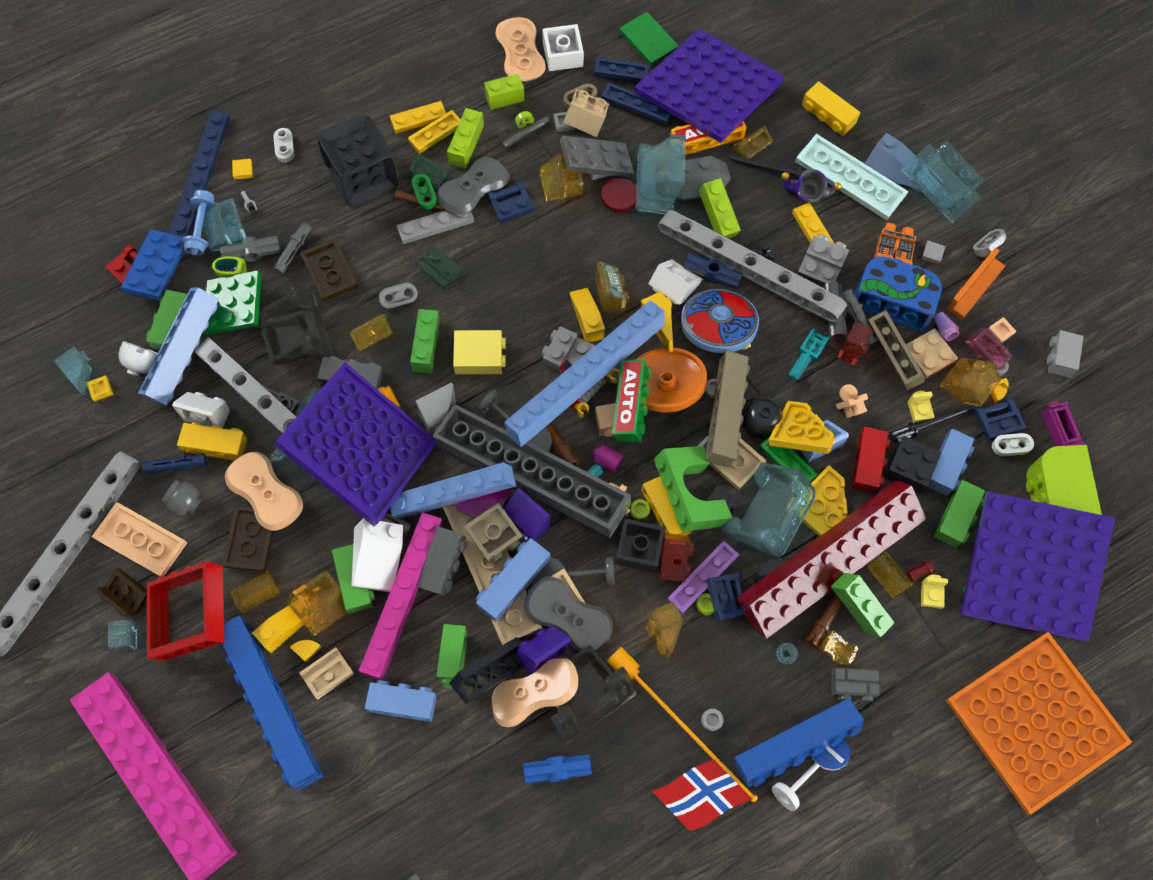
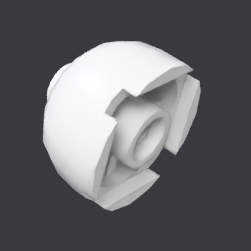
(135, 358)

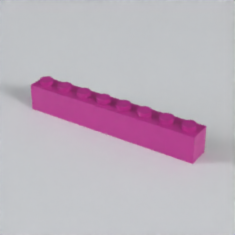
(399, 600)

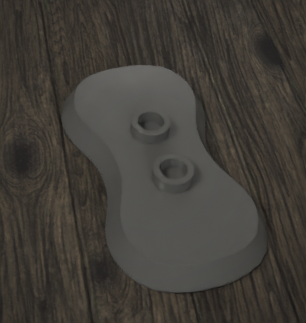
(464, 192)
(554, 605)

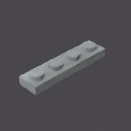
(432, 225)

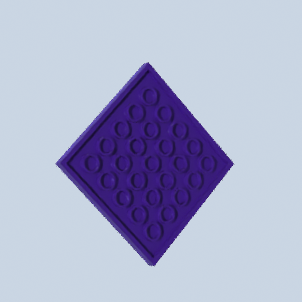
(709, 85)
(357, 444)
(1037, 566)

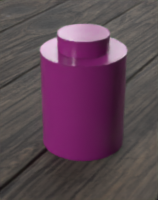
(607, 458)

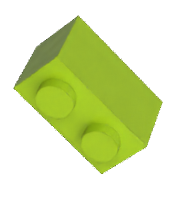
(504, 91)

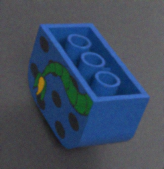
(900, 289)

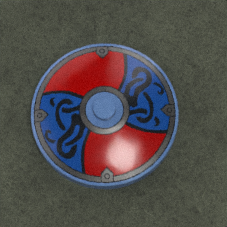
(719, 321)

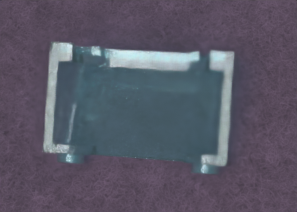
(775, 510)

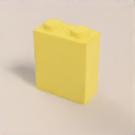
(479, 352)

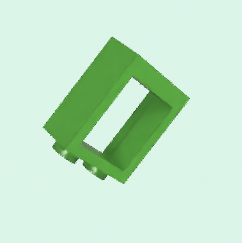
(452, 653)

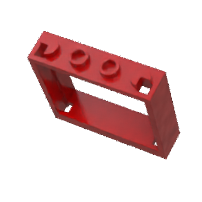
(158, 612)

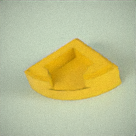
(1000, 390)
(305, 649)

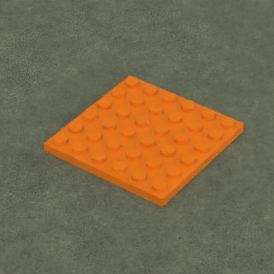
(1038, 723)

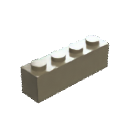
(896, 350)

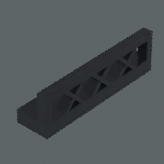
(480, 668)

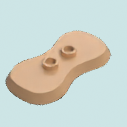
(518, 40)
(271, 500)
(548, 686)

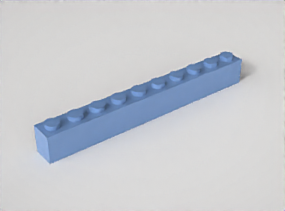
(584, 373)

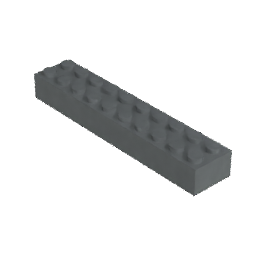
(534, 471)

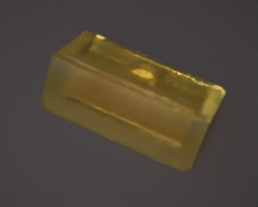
(753, 143)
(370, 332)
(889, 574)
(254, 592)

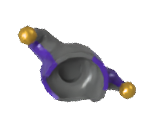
(810, 185)

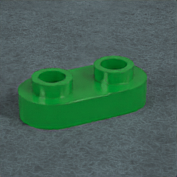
(424, 193)

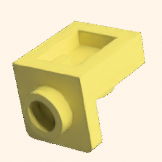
(921, 407)
(933, 591)

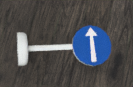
(830, 759)

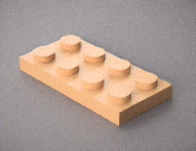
(139, 539)

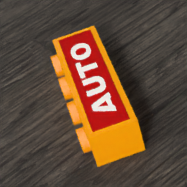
(700, 141)

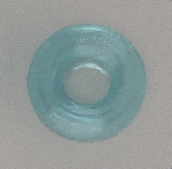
(791, 649)

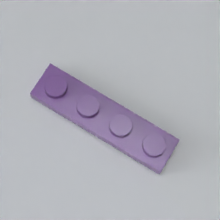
(696, 583)

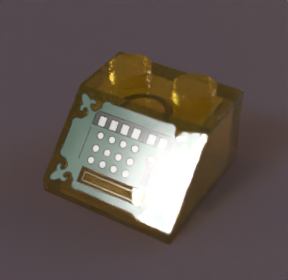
(610, 288)

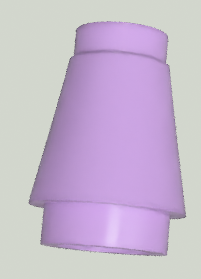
(946, 327)

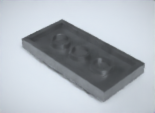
(596, 156)

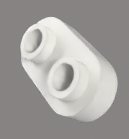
(284, 143)
(1011, 444)

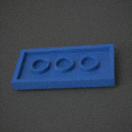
(154, 265)

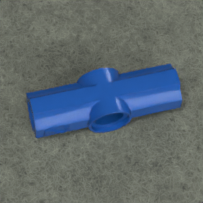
(557, 769)

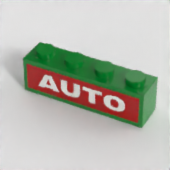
(631, 401)

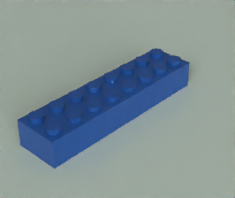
(270, 705)

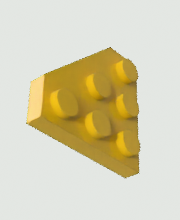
(801, 430)
(829, 503)

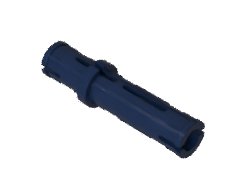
(183, 462)

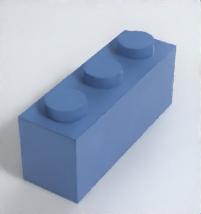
(951, 463)
(401, 701)

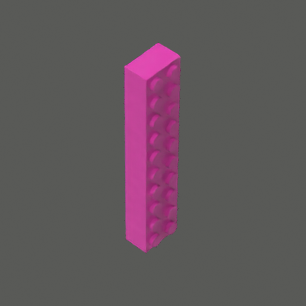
(153, 778)

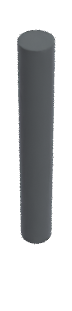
(527, 131)

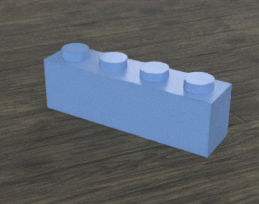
(512, 580)

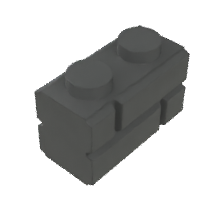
(855, 684)

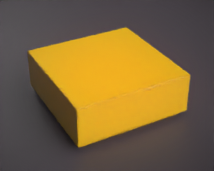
(242, 169)
(100, 388)

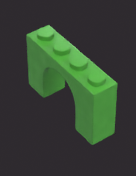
(689, 511)

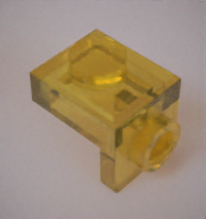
(839, 649)

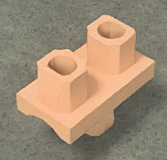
(852, 404)

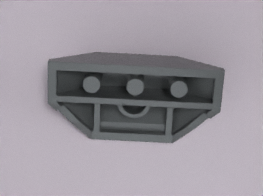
(702, 171)

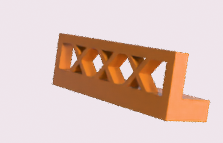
(976, 285)

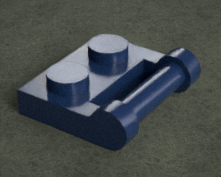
(512, 207)
(1002, 424)
(723, 597)

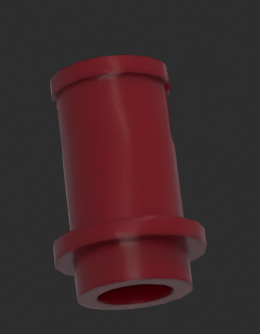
(920, 571)

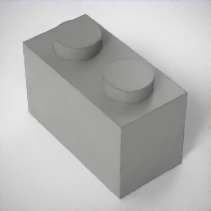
(1065, 353)

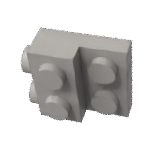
(823, 260)
(564, 346)

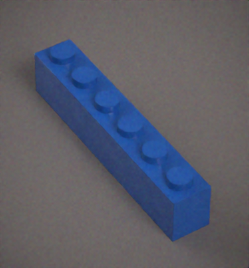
(798, 743)

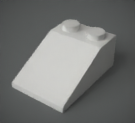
(376, 555)

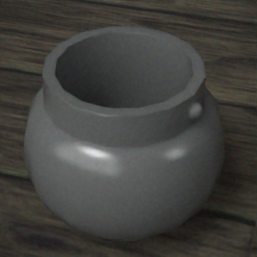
(182, 498)

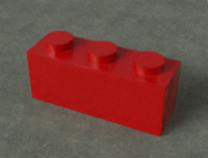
(870, 460)

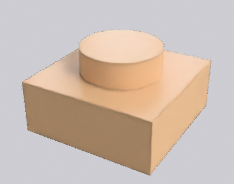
(1002, 330)

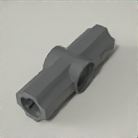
(252, 248)
(837, 329)

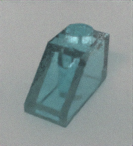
(76, 368)

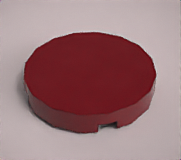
(619, 194)

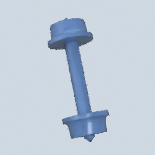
(195, 244)

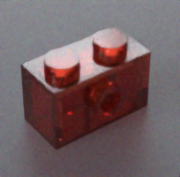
(855, 343)
(674, 557)

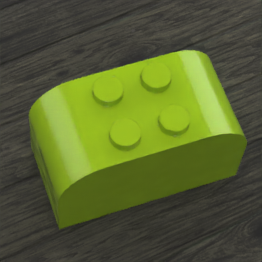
(1064, 479)

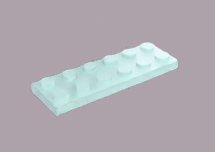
(856, 178)

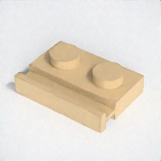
(326, 673)

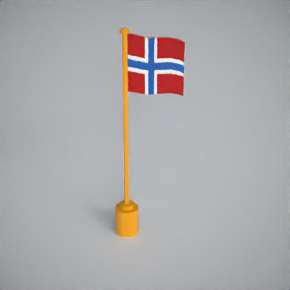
(705, 789)

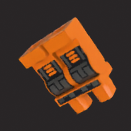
(896, 244)

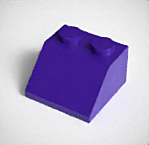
(527, 516)
(545, 647)

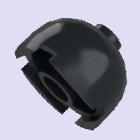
(761, 418)

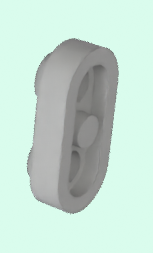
(989, 242)
(398, 296)

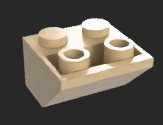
(586, 112)

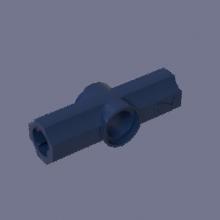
(722, 275)

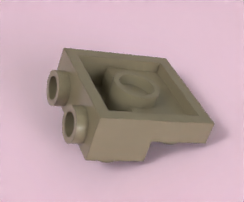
(494, 534)

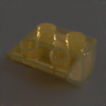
(559, 181)
(971, 380)
(318, 603)
(665, 627)

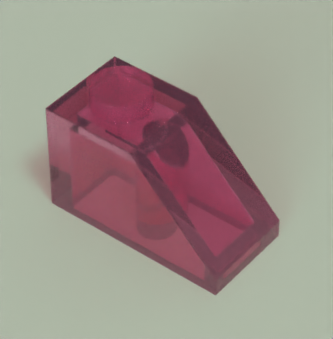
(988, 347)

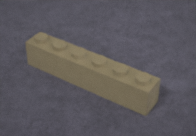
(727, 409)

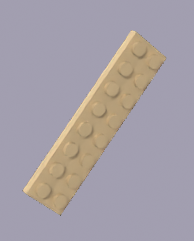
(515, 620)

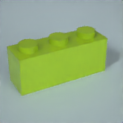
(465, 138)
(719, 208)

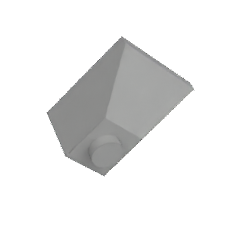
(436, 406)

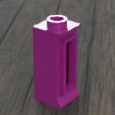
(1056, 428)

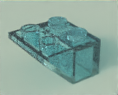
(223, 225)

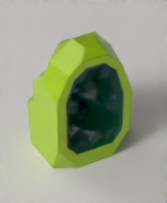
(229, 266)

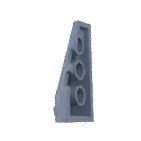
(890, 158)

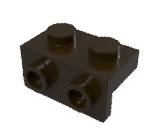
(123, 593)

